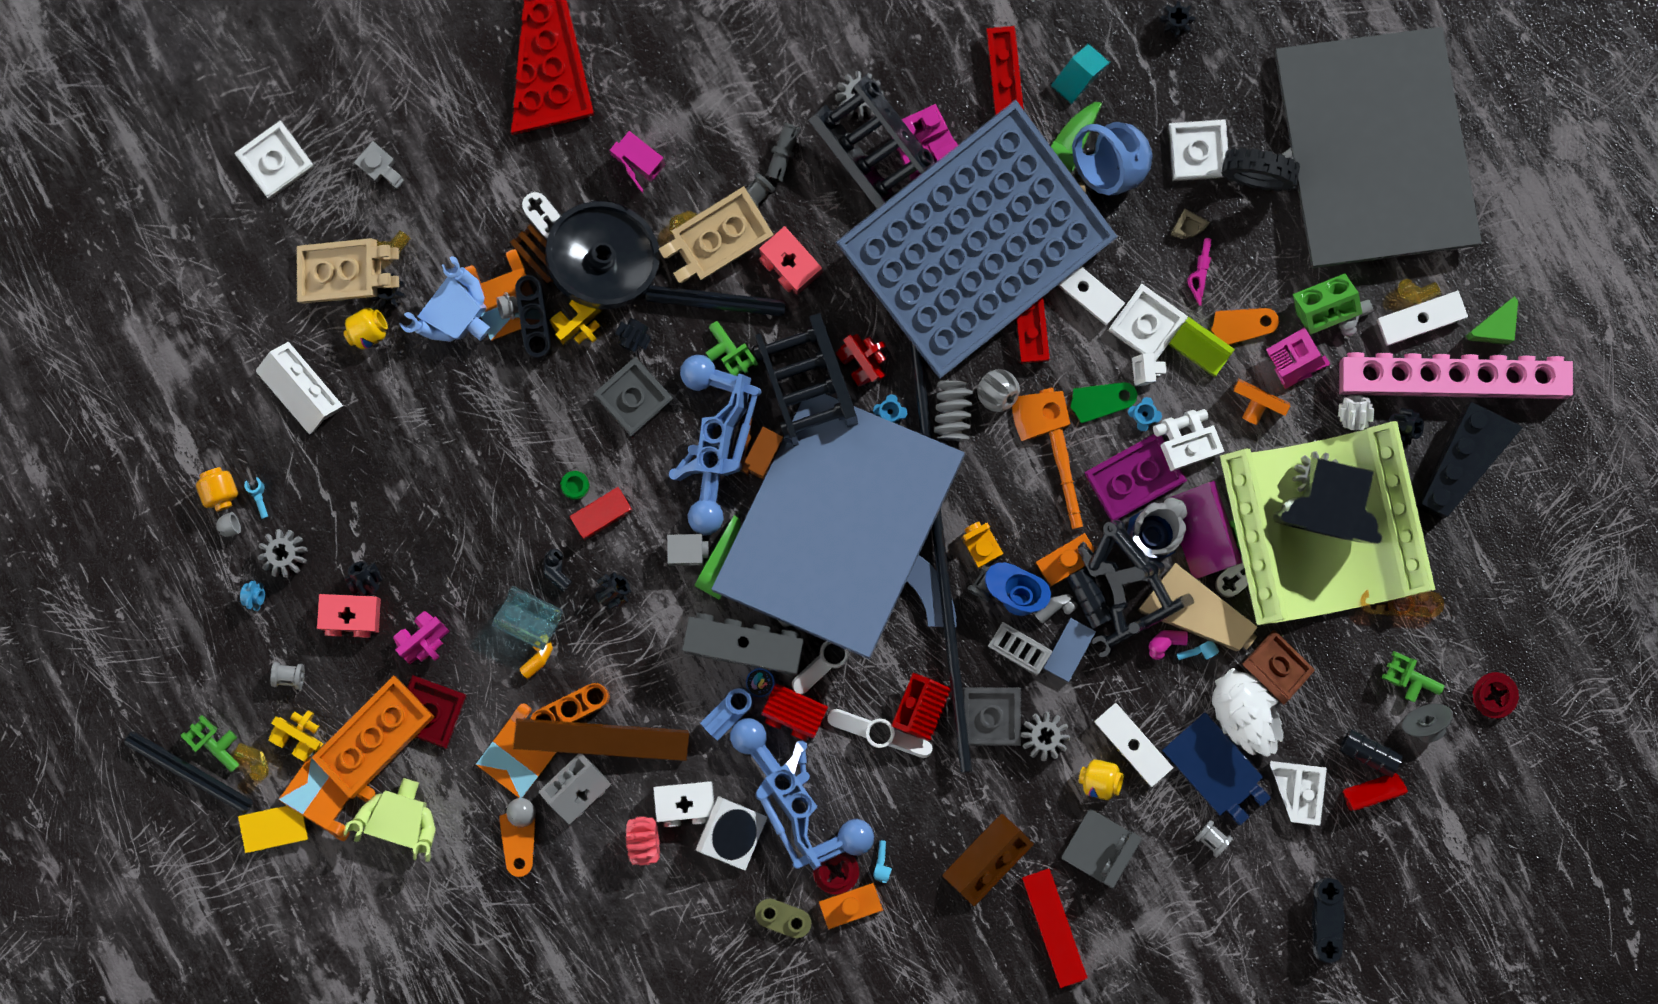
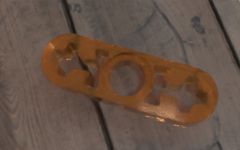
(1422, 611)

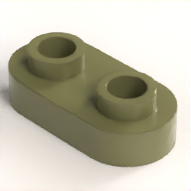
(783, 916)

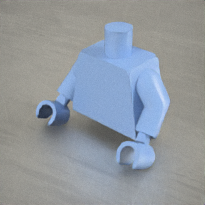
(452, 309)

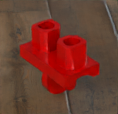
(855, 348)

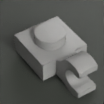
(378, 163)

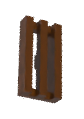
(523, 236)

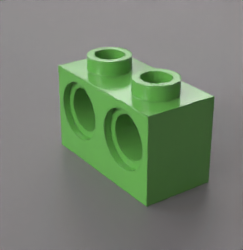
(1327, 304)

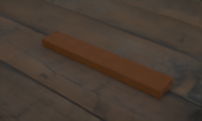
(601, 739)

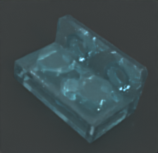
(528, 618)

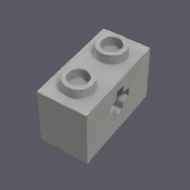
(574, 788)

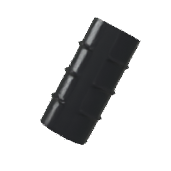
(1090, 597)
(1370, 753)

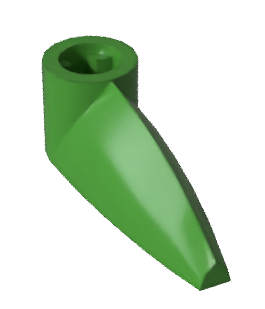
(1063, 143)
(714, 564)

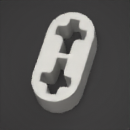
(536, 219)
(1228, 574)

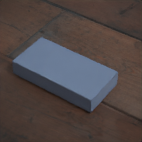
(1069, 650)

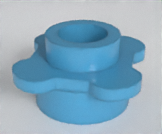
(890, 403)
(1145, 406)
(252, 595)

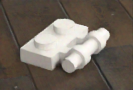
(1190, 448)

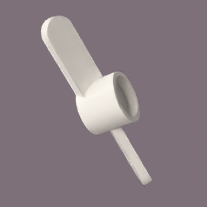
(815, 671)
(861, 727)

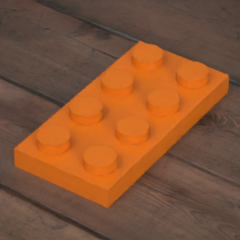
(373, 737)

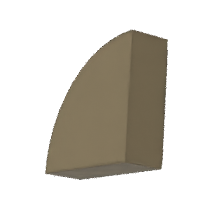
(1189, 225)

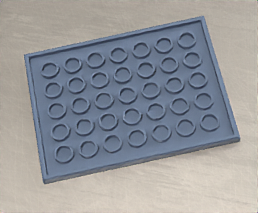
(976, 239)
(839, 526)

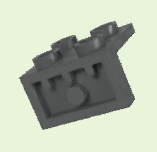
(1101, 848)

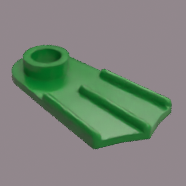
(1101, 400)

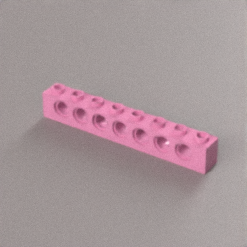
(1558, 372)

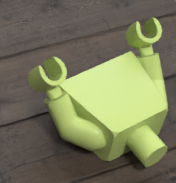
(397, 819)

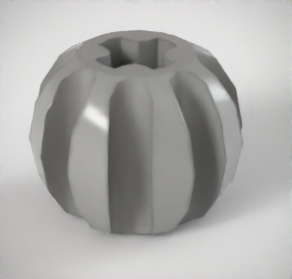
(998, 390)

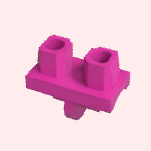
(424, 641)

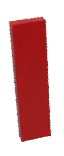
(1054, 928)

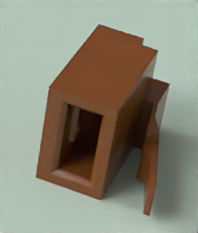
(761, 453)

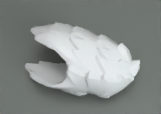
(1247, 712)

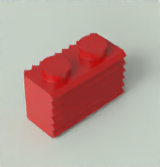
(921, 707)
(794, 712)

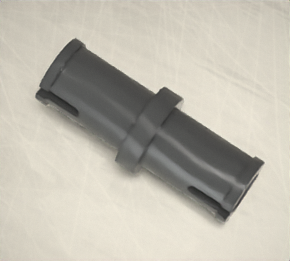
(782, 152)

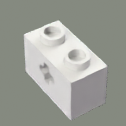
(668, 796)

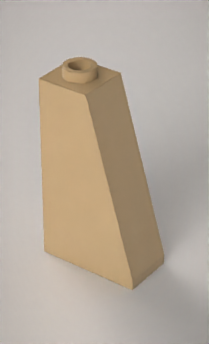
(1207, 617)

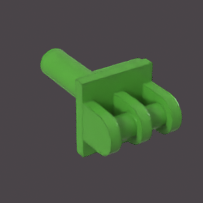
(734, 355)
(1406, 673)
(217, 748)

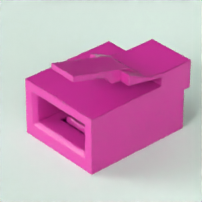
(638, 156)
(1296, 358)

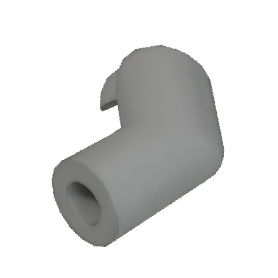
(1348, 327)
(1056, 603)

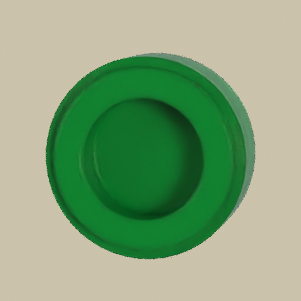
(575, 485)

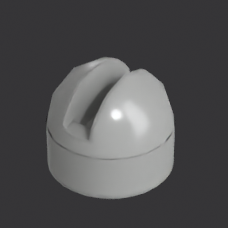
(228, 525)

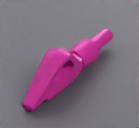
(1201, 273)

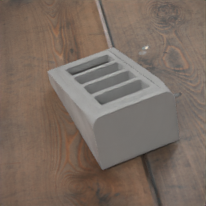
(1040, 662)

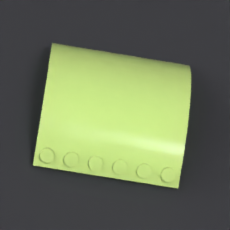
(1313, 574)

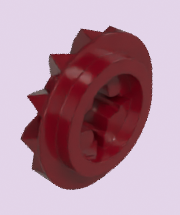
(1507, 701)
(837, 885)

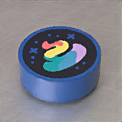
(760, 682)

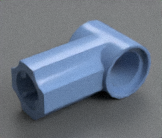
(726, 715)

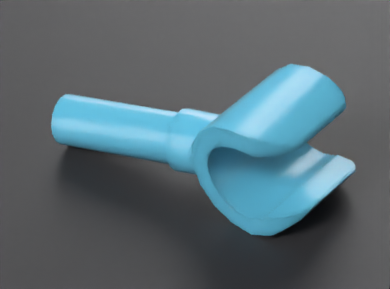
(257, 494)
(1208, 650)
(881, 872)

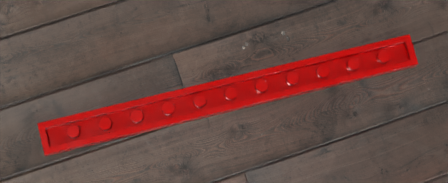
(1006, 89)

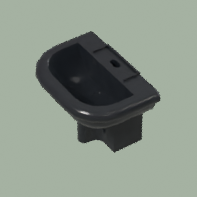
(1333, 503)

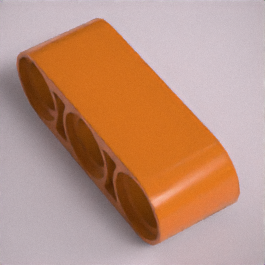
(581, 699)

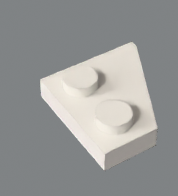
(1301, 790)

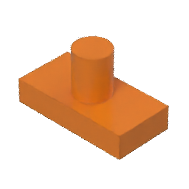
(1259, 401)
(1063, 561)
(850, 905)

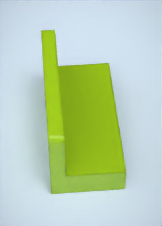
(1201, 346)

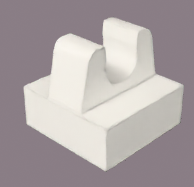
(1146, 369)

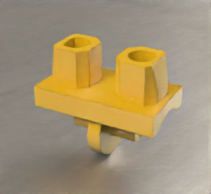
(567, 329)
(284, 729)

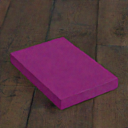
(1133, 478)
(1208, 535)

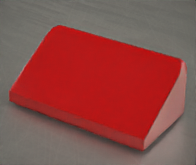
(601, 513)
(1374, 792)

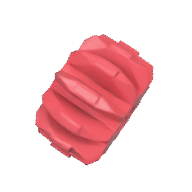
(642, 841)

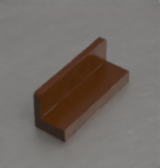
(988, 859)

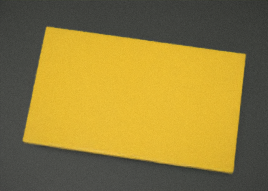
(272, 828)

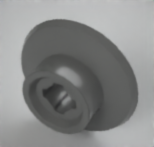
(1428, 722)

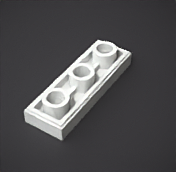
(1097, 299)
(1437, 312)
(1146, 757)

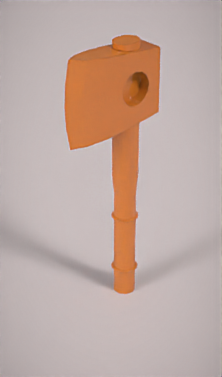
(1046, 414)

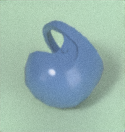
(1116, 146)

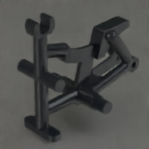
(1144, 570)

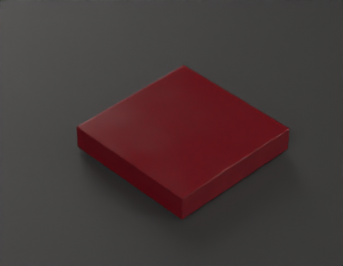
(443, 704)

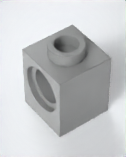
(686, 549)

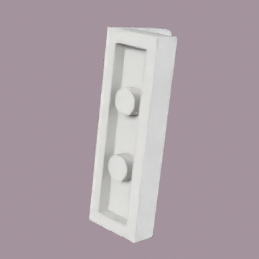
(298, 387)

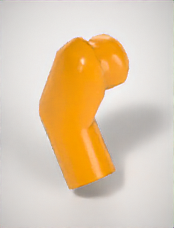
(537, 661)

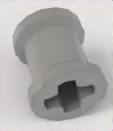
(287, 675)
(1213, 838)

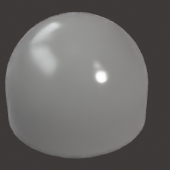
(521, 812)

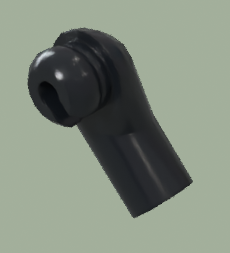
(553, 569)

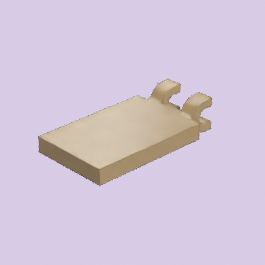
(718, 236)
(343, 270)

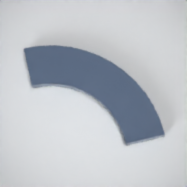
(925, 582)

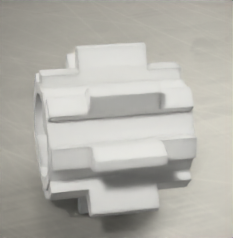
(1356, 412)

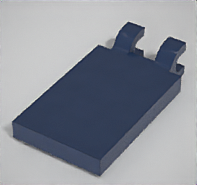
(1215, 768)

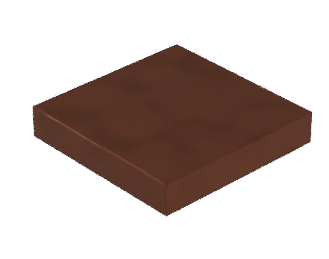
(1278, 667)

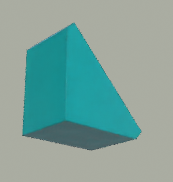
(1079, 73)

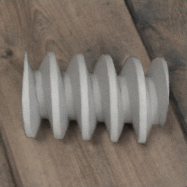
(952, 410)

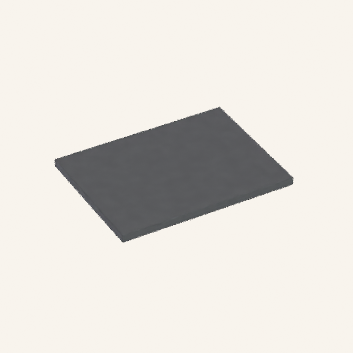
(1377, 147)

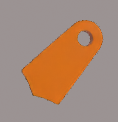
(1243, 324)
(517, 843)

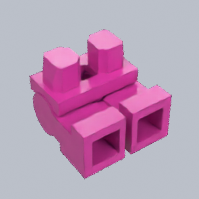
(931, 133)

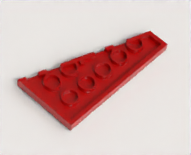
(549, 69)

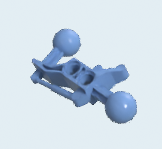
(698, 374)
(854, 835)

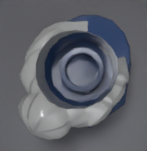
(1159, 528)

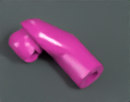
(1164, 640)

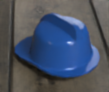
(1017, 589)

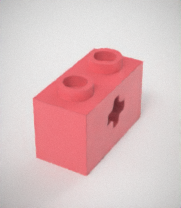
(805, 267)
(334, 606)

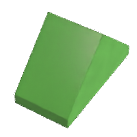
(1499, 326)

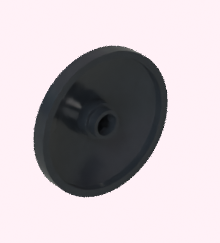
(602, 255)

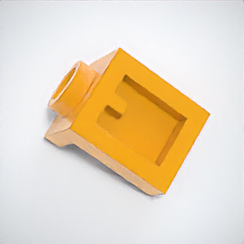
(981, 544)

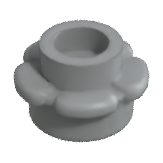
(507, 306)

